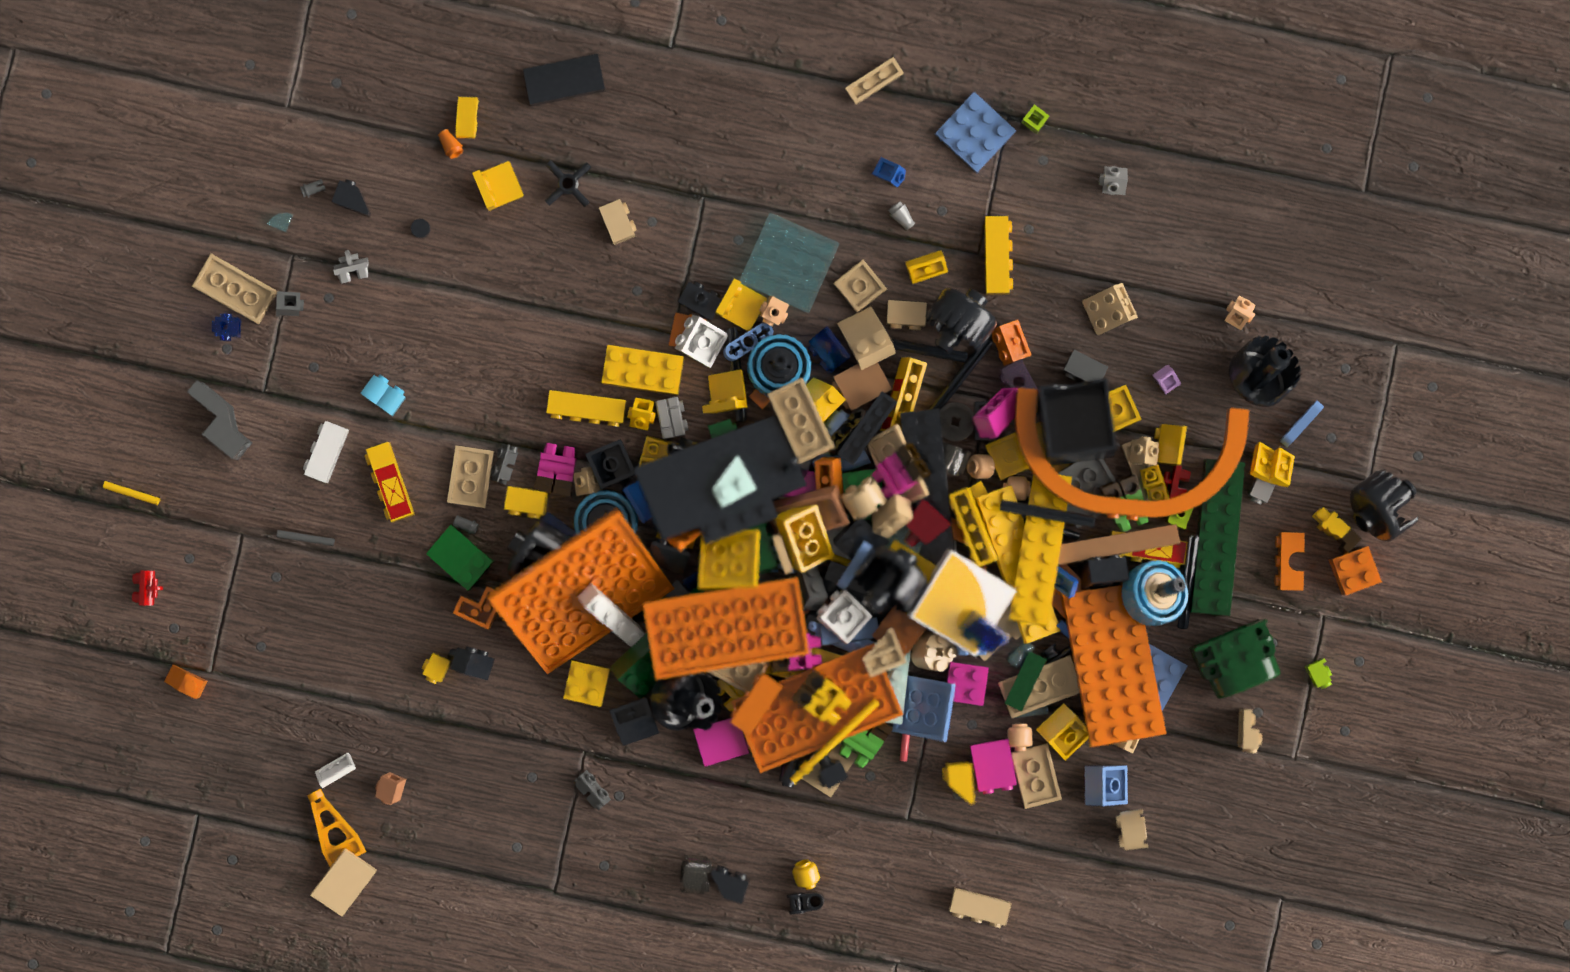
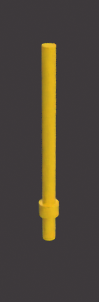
(808, 766)

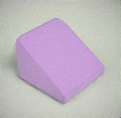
(1166, 379)

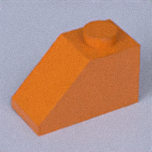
(185, 682)

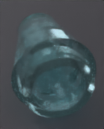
(1018, 655)

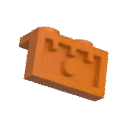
(1010, 342)

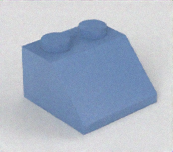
(1106, 785)

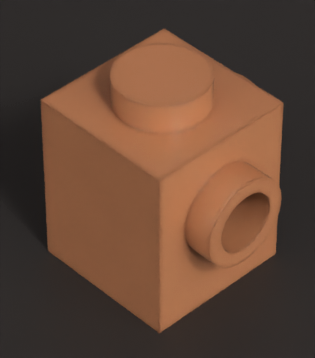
(390, 788)

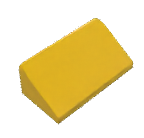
(926, 267)

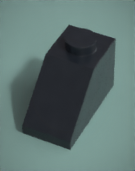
(350, 197)

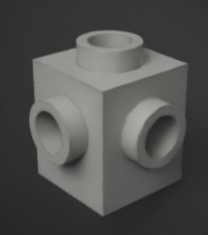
(1114, 180)

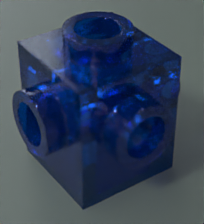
(233, 329)

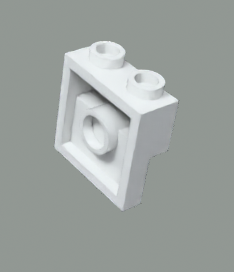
(700, 340)
(843, 616)

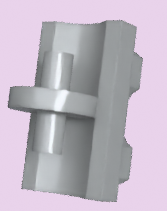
(343, 270)

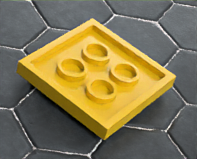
(730, 561)

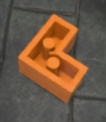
(478, 613)

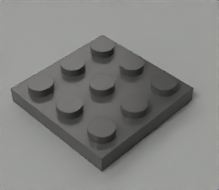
(1088, 478)

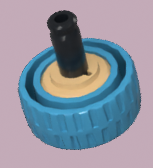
(1155, 593)

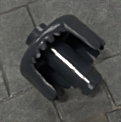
(960, 318)
(1264, 371)
(1376, 505)
(534, 546)
(890, 579)
(686, 701)

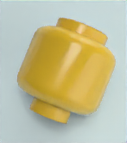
(806, 874)

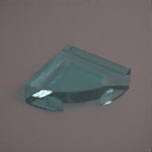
(281, 221)

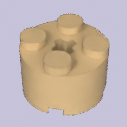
(863, 498)
(933, 652)
(1133, 829)

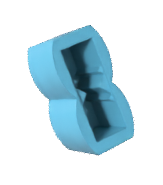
(383, 395)

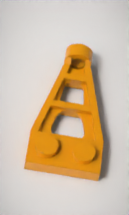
(352, 840)

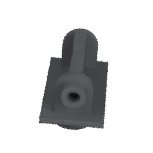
(500, 470)
(598, 796)

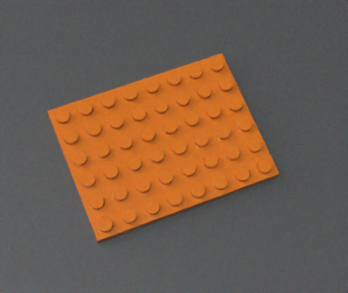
(544, 599)

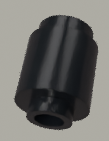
(787, 771)

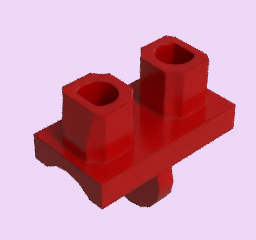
(1177, 474)
(147, 589)

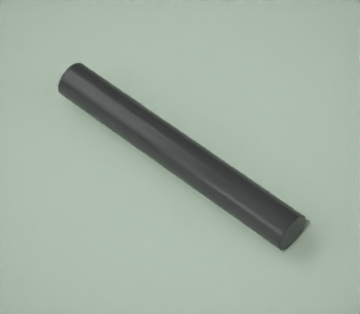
(305, 538)

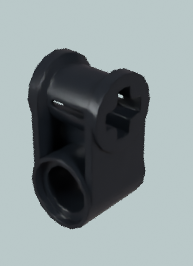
(803, 902)

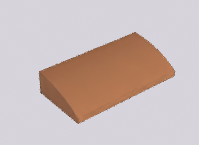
(828, 503)

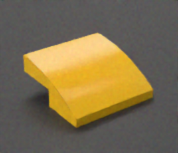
(1272, 465)

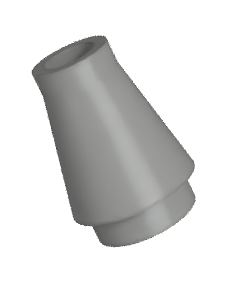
(901, 214)

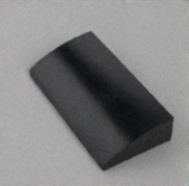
(564, 80)

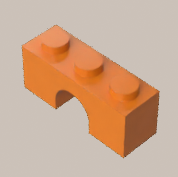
(1287, 545)

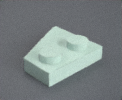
(733, 484)

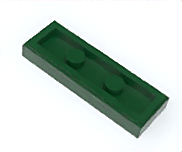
(1025, 681)

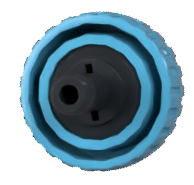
(777, 362)
(601, 504)

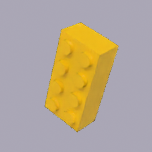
(642, 370)

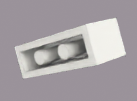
(325, 451)

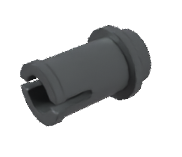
(311, 188)
(466, 525)

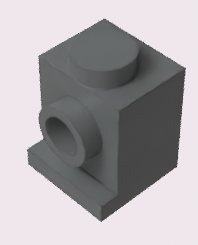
(288, 298)

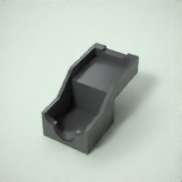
(223, 430)

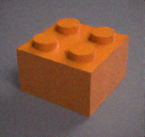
(1355, 570)

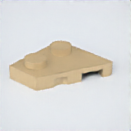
(884, 655)

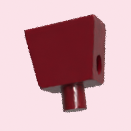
(925, 524)

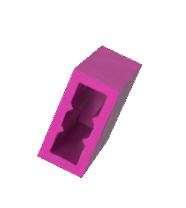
(721, 742)
(993, 766)

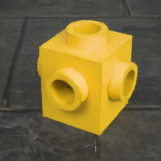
(638, 416)

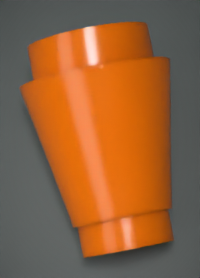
(450, 144)

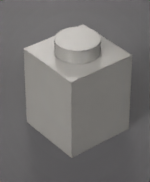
(1260, 491)

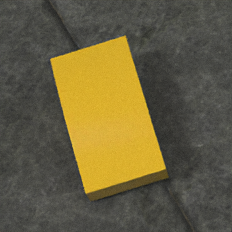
(466, 117)
(1154, 483)

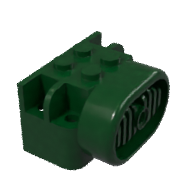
(1237, 659)

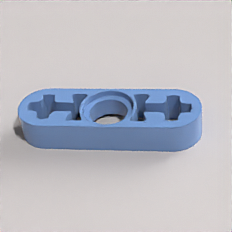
(734, 344)
(1301, 423)
(854, 565)

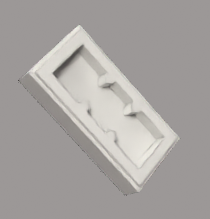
(335, 770)

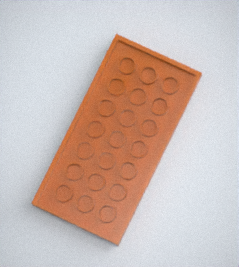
(726, 628)
(1112, 668)
(792, 731)

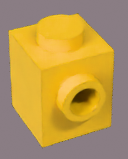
(435, 668)

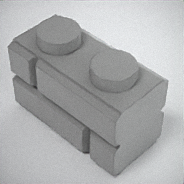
(671, 418)

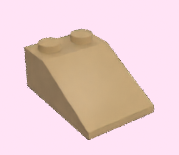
(866, 338)

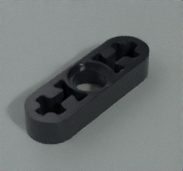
(853, 419)

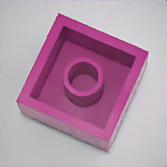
(969, 682)

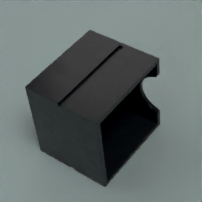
(1077, 422)

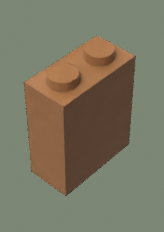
(861, 385)

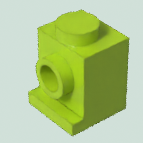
(1035, 119)
(1181, 522)
(1319, 673)

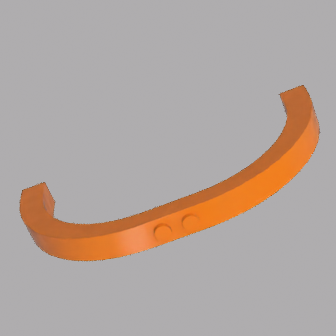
(1229, 457)

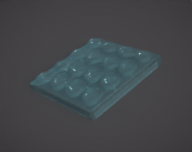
(789, 262)

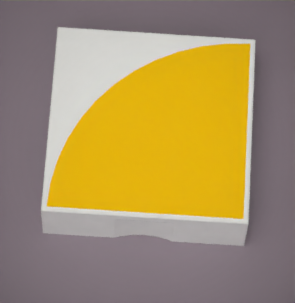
(954, 593)

